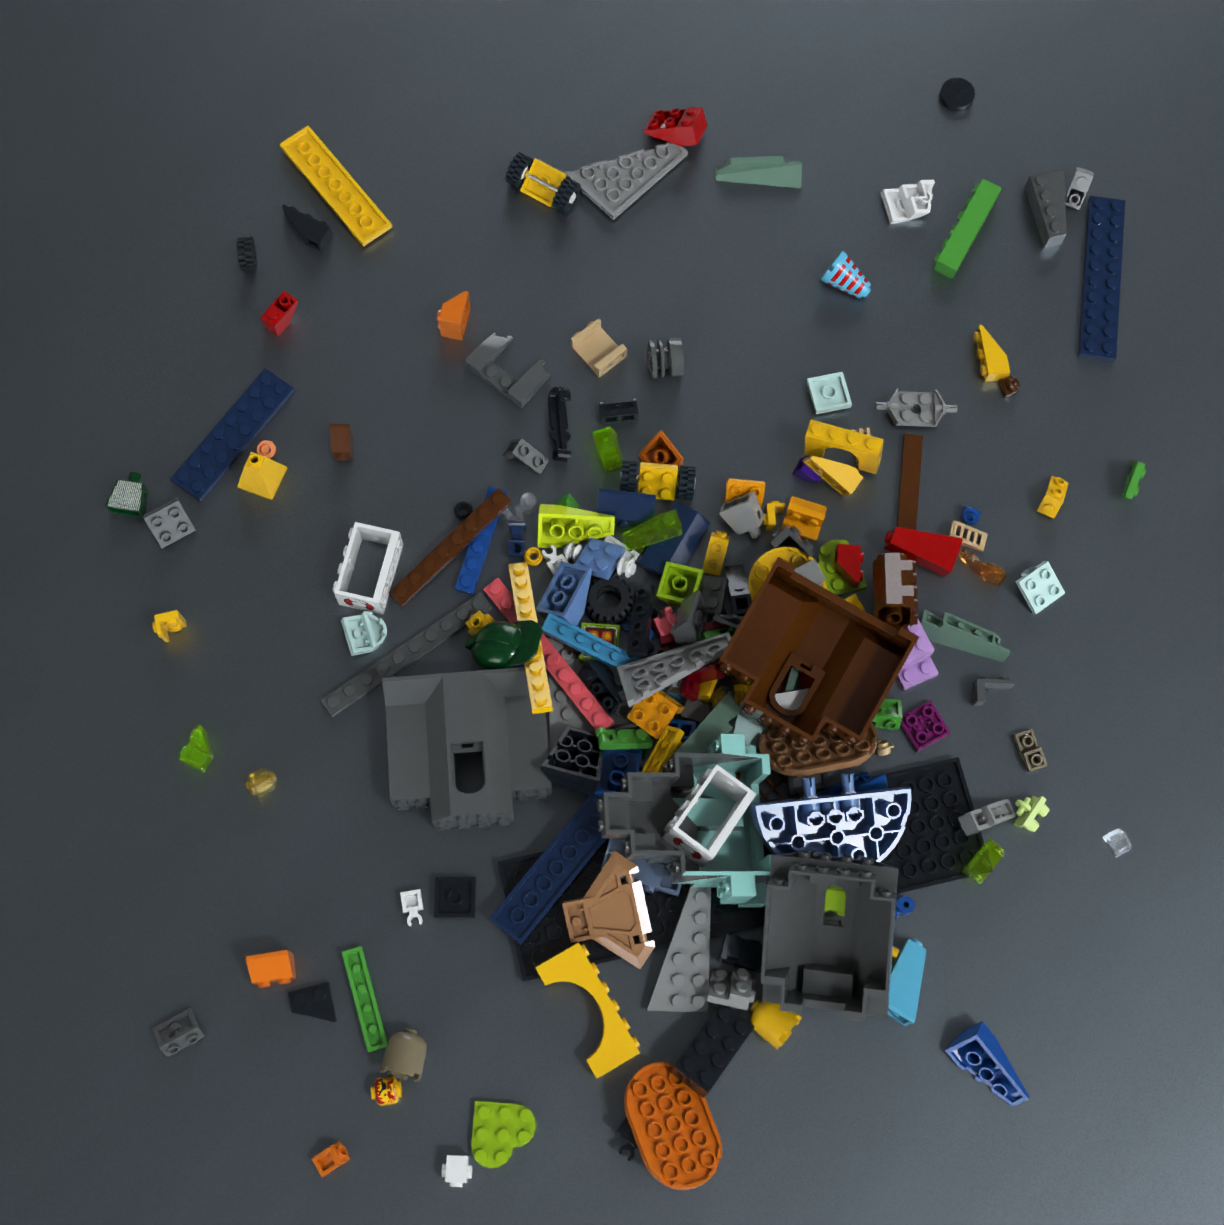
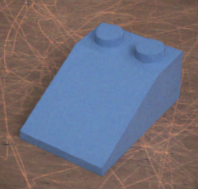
(566, 593)

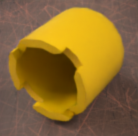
(772, 1023)

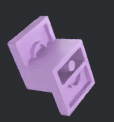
(919, 664)

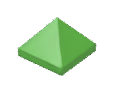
(568, 501)

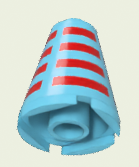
(846, 277)

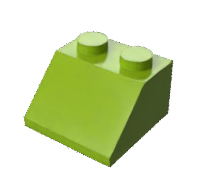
(678, 583)

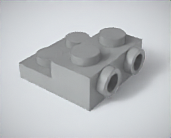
(732, 988)

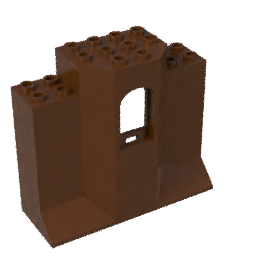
(842, 645)

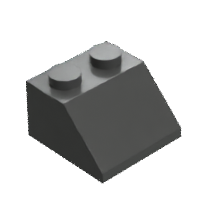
(690, 619)

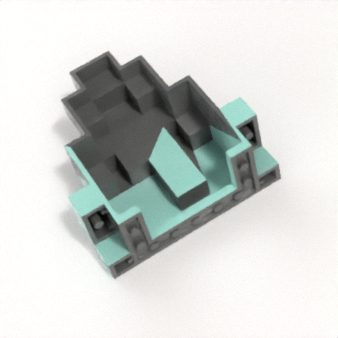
(652, 800)

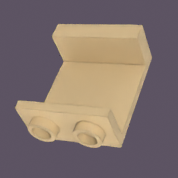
(597, 348)

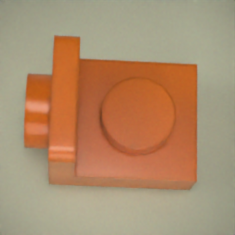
(331, 1158)

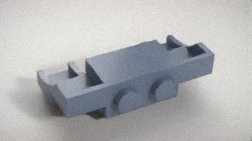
(652, 875)

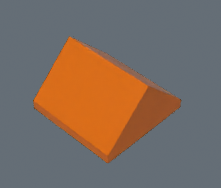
(661, 451)

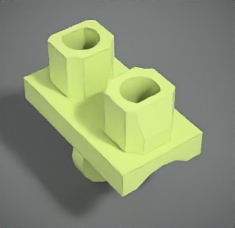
(1028, 810)

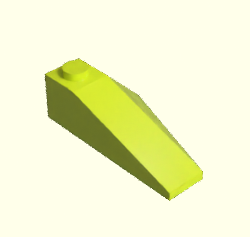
(563, 524)

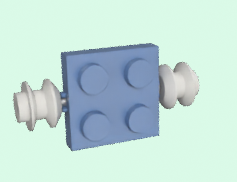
(601, 558)

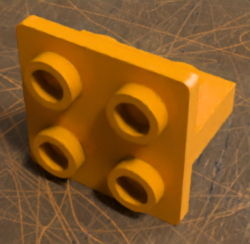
(739, 487)
(805, 516)

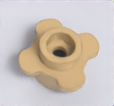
(883, 747)

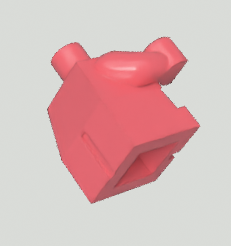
(663, 625)

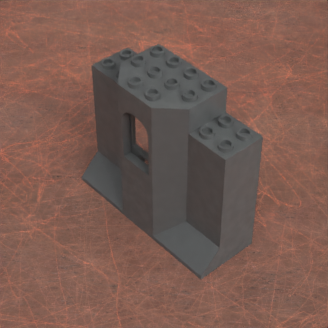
(437, 714)

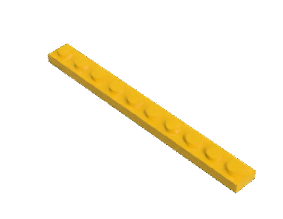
(525, 610)

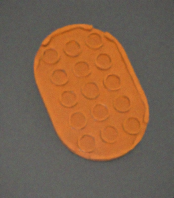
(672, 1128)

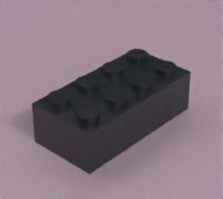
(712, 1049)

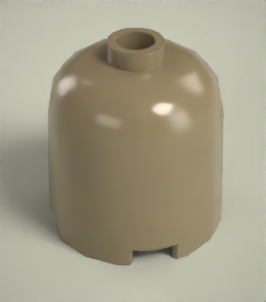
(405, 1055)

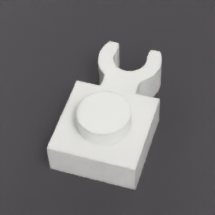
(554, 560)
(411, 904)

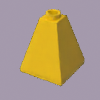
(261, 476)

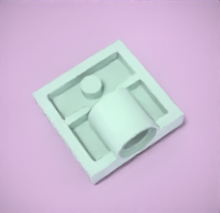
(1039, 586)

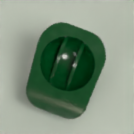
(505, 644)

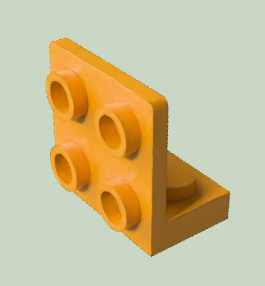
(655, 713)

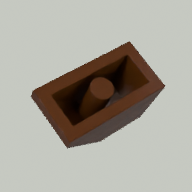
(341, 441)

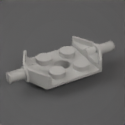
(930, 406)

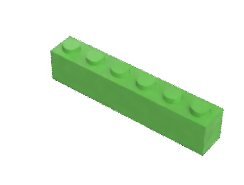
(967, 228)

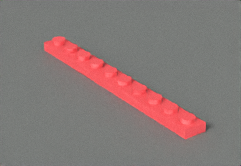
(554, 663)

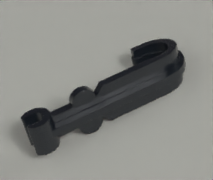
(559, 422)

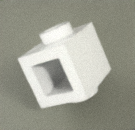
(457, 1170)

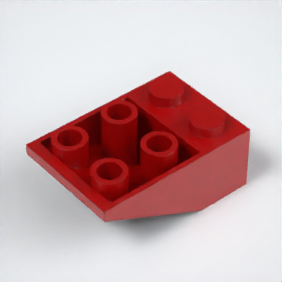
(678, 125)

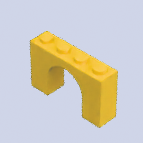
(865, 447)

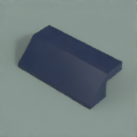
(679, 548)

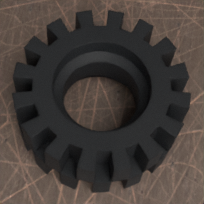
(246, 253)

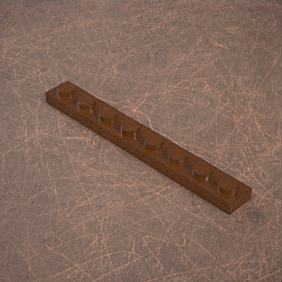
(450, 547)

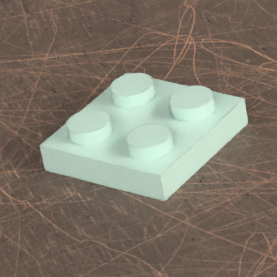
(829, 393)

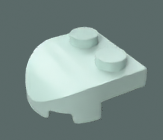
(364, 632)

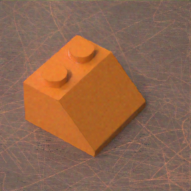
(454, 316)
(271, 967)

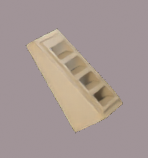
(963, 528)

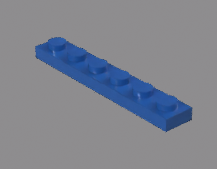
(476, 556)

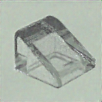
(1118, 842)

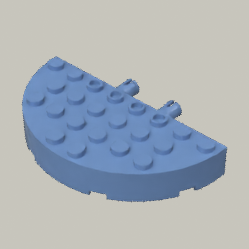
(835, 824)

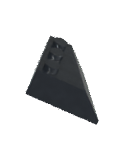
(575, 761)

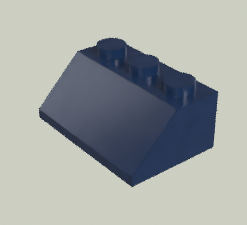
(627, 507)

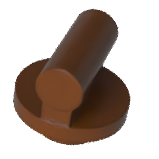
(1009, 385)

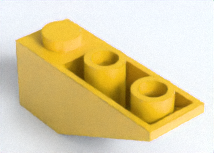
(993, 359)

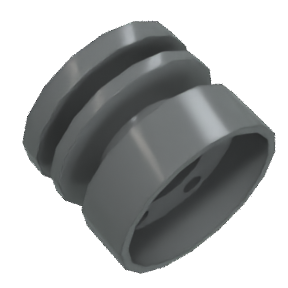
(665, 357)

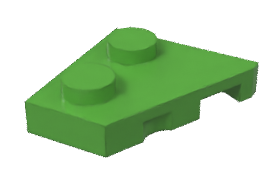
(1131, 486)

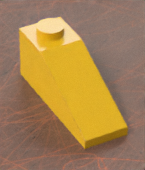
(838, 475)

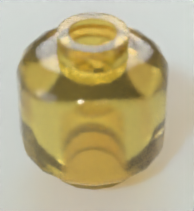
(261, 782)

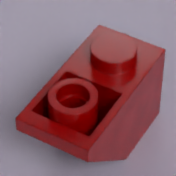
(279, 313)
(848, 563)

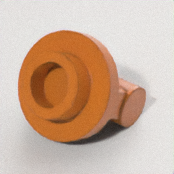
(266, 448)

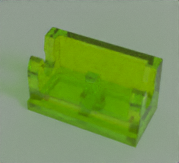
(984, 861)

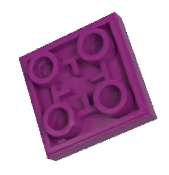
(924, 726)

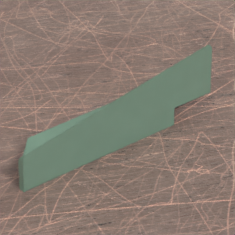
(761, 171)
(963, 635)
(711, 727)

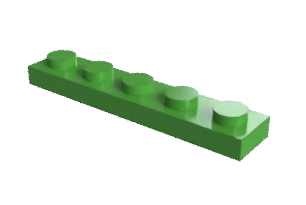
(365, 999)

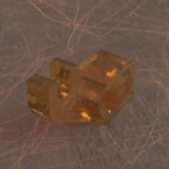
(989, 572)

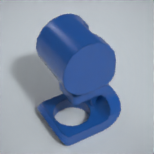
(904, 906)

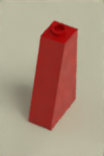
(928, 549)

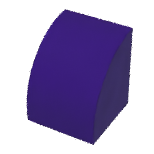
(805, 473)

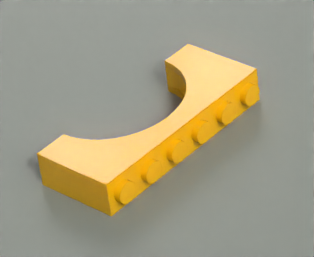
(615, 1043)

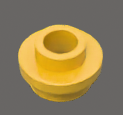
(533, 551)

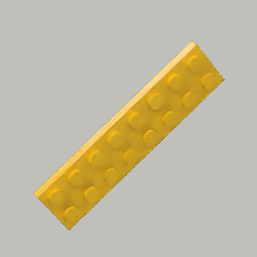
(335, 185)

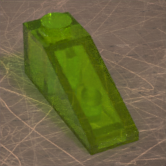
(653, 530)

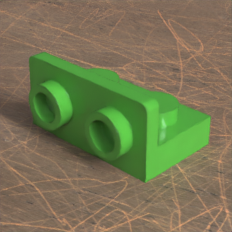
(889, 715)

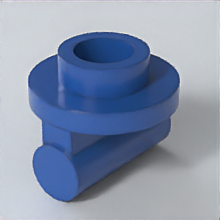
(970, 515)

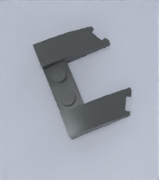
(482, 365)

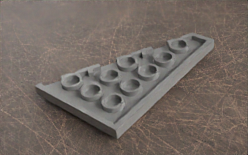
(622, 181)

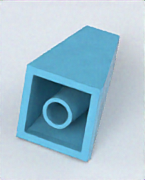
(906, 982)

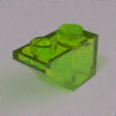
(608, 448)
(198, 752)

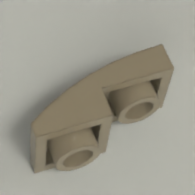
(1030, 752)

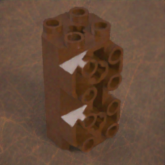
(895, 590)

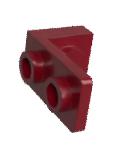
(691, 683)

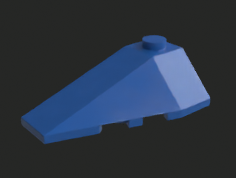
(983, 1056)

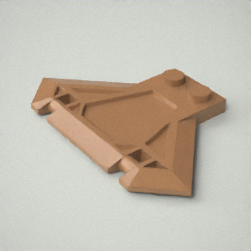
(613, 912)

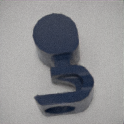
(516, 544)

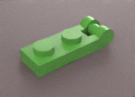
(623, 739)

